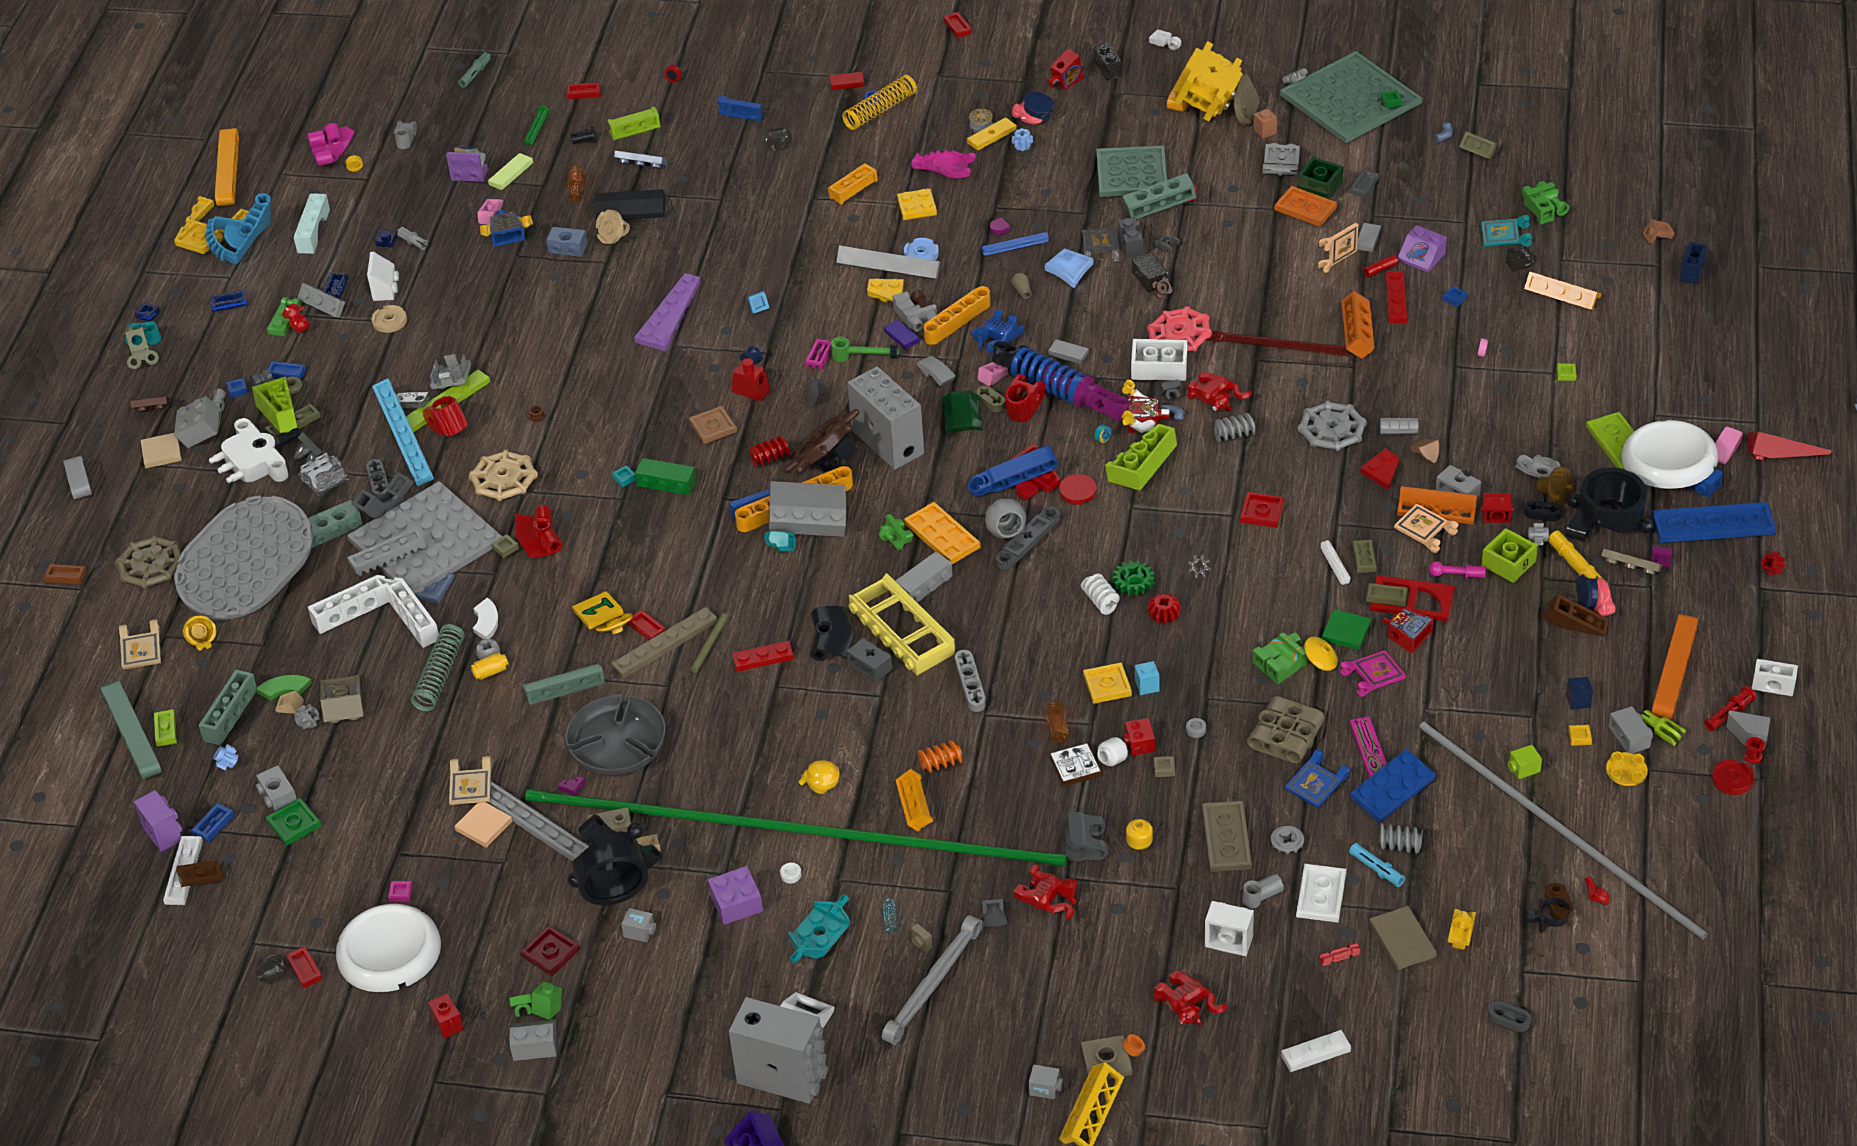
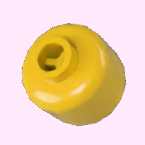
(1139, 834)

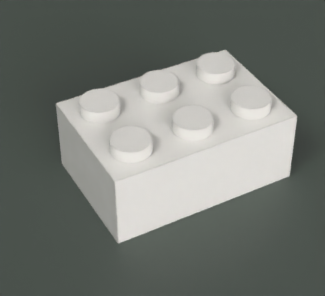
(1159, 359)

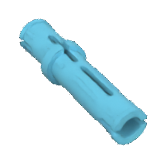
(1394, 877)

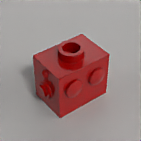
(1497, 508)
(1139, 737)
(445, 1015)

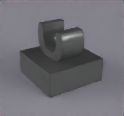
(1170, 387)

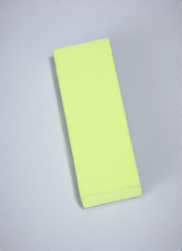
(510, 171)

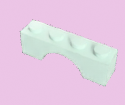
(307, 231)

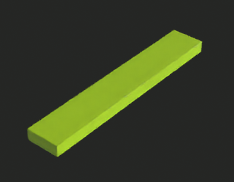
(473, 383)

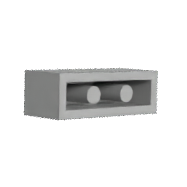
(926, 576)

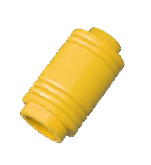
(489, 666)

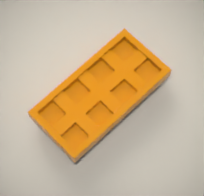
(942, 533)

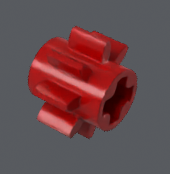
(1773, 563)

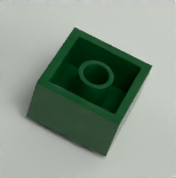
(1320, 177)

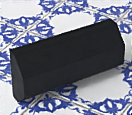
(632, 204)

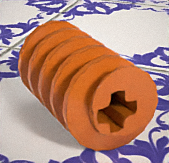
(940, 755)

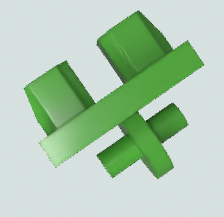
(894, 532)

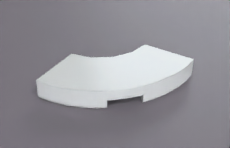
(487, 619)

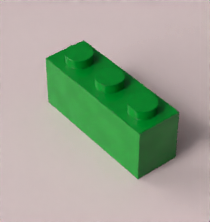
(665, 476)

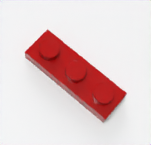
(762, 656)

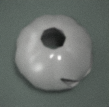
(1011, 524)

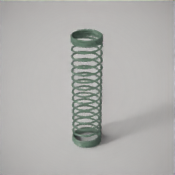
(425, 693)

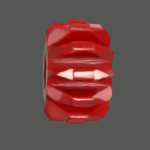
(1164, 608)

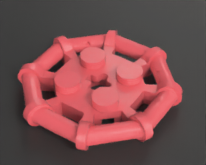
(1179, 320)

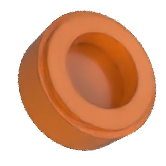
(1133, 1045)

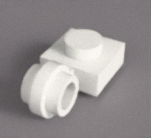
(1162, 38)

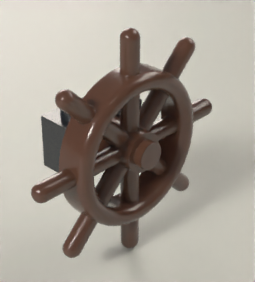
(826, 445)

